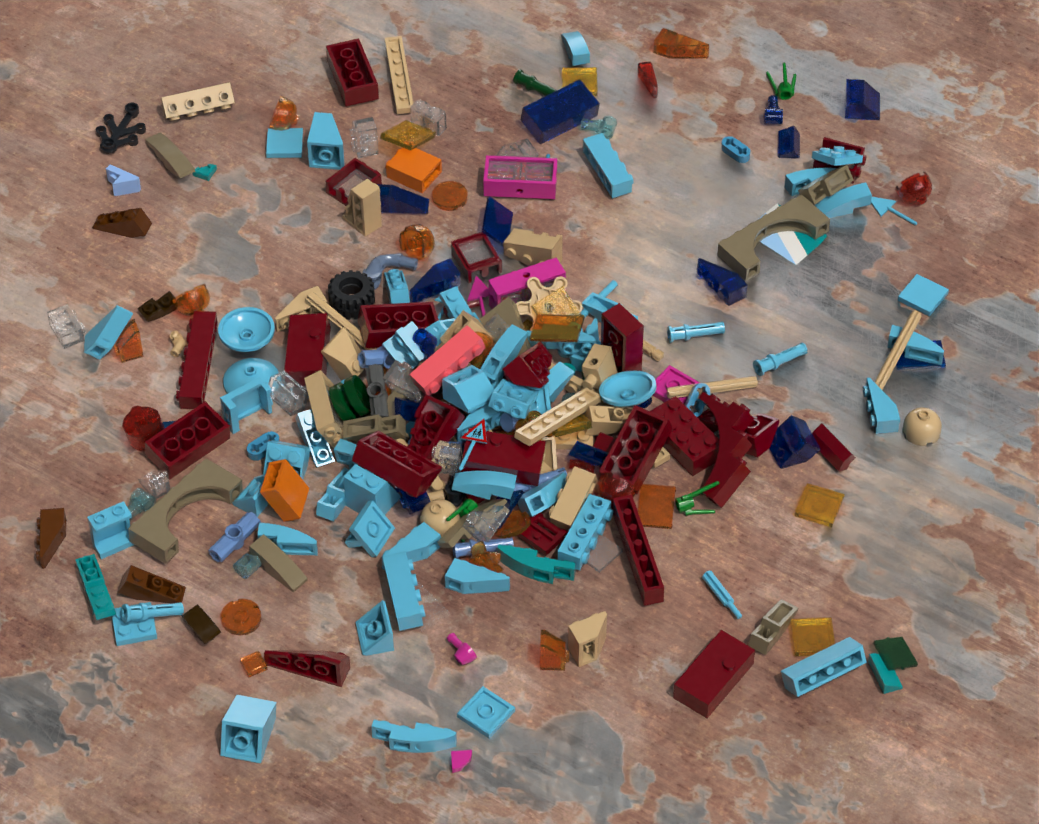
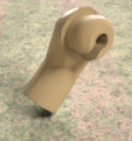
(178, 342)

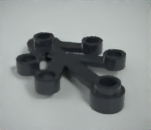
(111, 144)

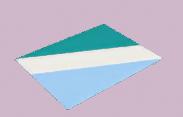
(791, 244)

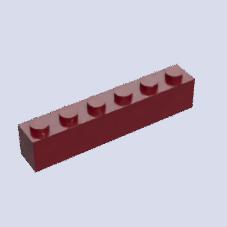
(197, 359)
(638, 550)

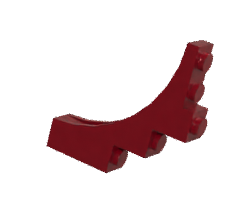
(733, 445)

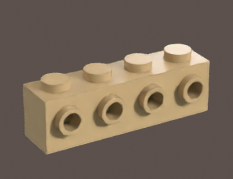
(197, 100)

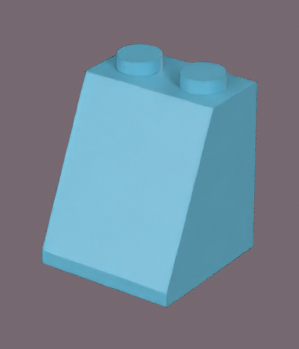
(325, 143)
(365, 486)
(247, 728)

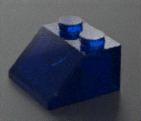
(861, 100)

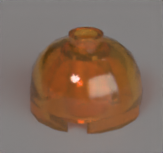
(284, 115)
(417, 241)
(192, 300)

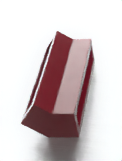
(832, 448)

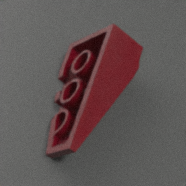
(530, 367)
(433, 423)
(760, 431)
(317, 665)

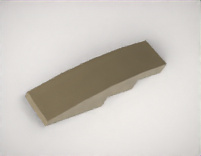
(169, 153)
(458, 532)

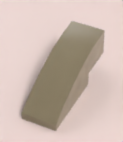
(827, 184)
(358, 428)
(278, 563)
(772, 627)

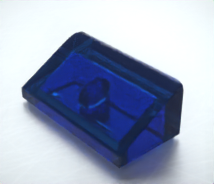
(789, 143)
(406, 408)
(588, 454)

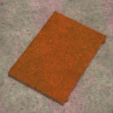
(557, 328)
(656, 506)

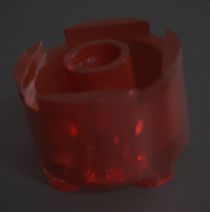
(141, 425)

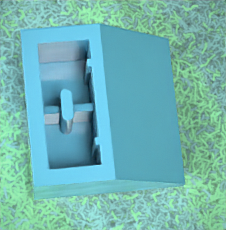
(467, 389)
(295, 454)

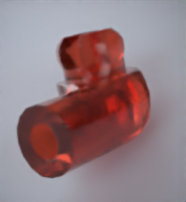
(582, 465)

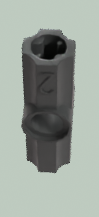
(376, 384)

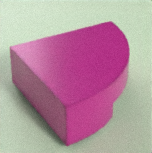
(460, 759)

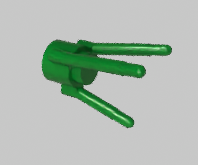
(784, 90)
(686, 502)
(467, 506)

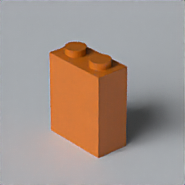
(413, 168)
(284, 490)

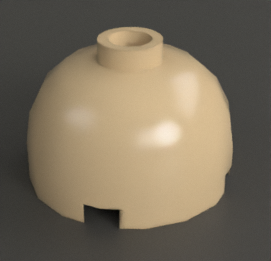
(922, 426)
(435, 515)

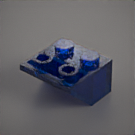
(793, 443)

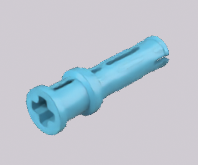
(686, 332)
(773, 361)
(145, 611)

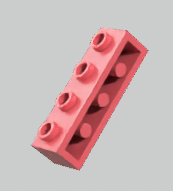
(447, 360)

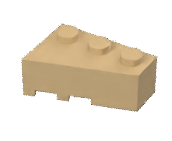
(364, 208)
(531, 247)
(573, 496)

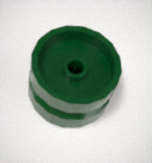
(350, 398)

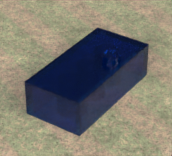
(559, 111)

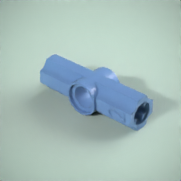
(378, 356)
(234, 537)

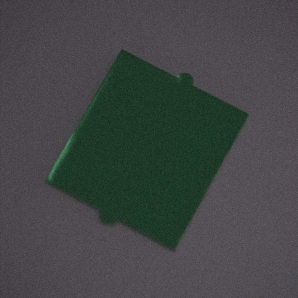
(895, 653)

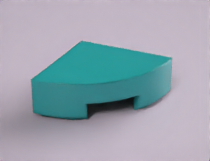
(205, 172)

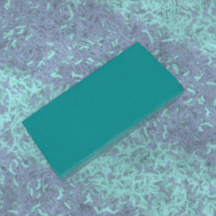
(886, 679)

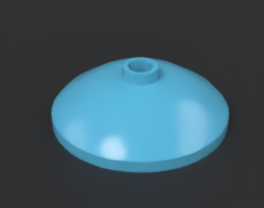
(246, 329)
(247, 371)
(627, 388)

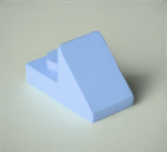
(122, 181)

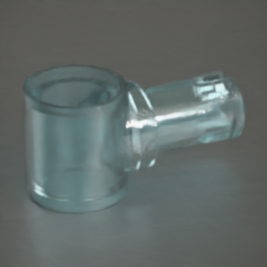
(606, 126)
(140, 501)

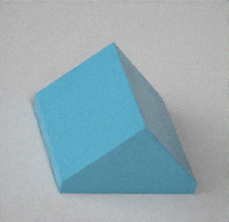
(250, 498)
(375, 631)

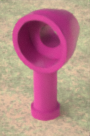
(464, 652)

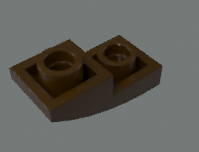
(156, 309)
(201, 624)

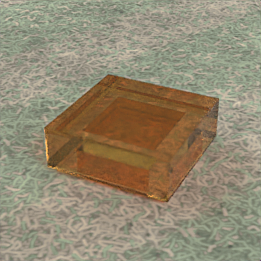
(253, 664)

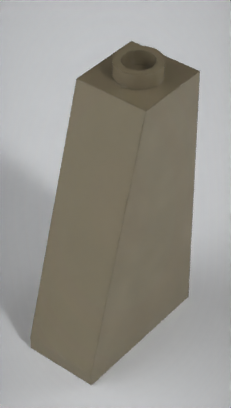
(509, 312)

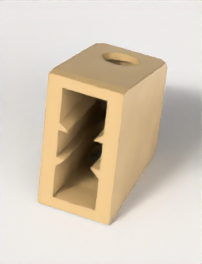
(598, 366)

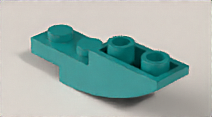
(527, 563)
(95, 587)

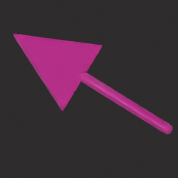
(479, 291)

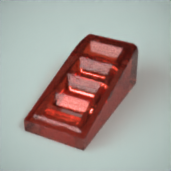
(648, 78)

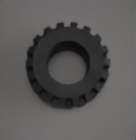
(350, 283)

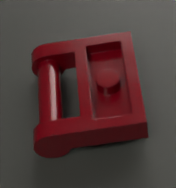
(539, 537)

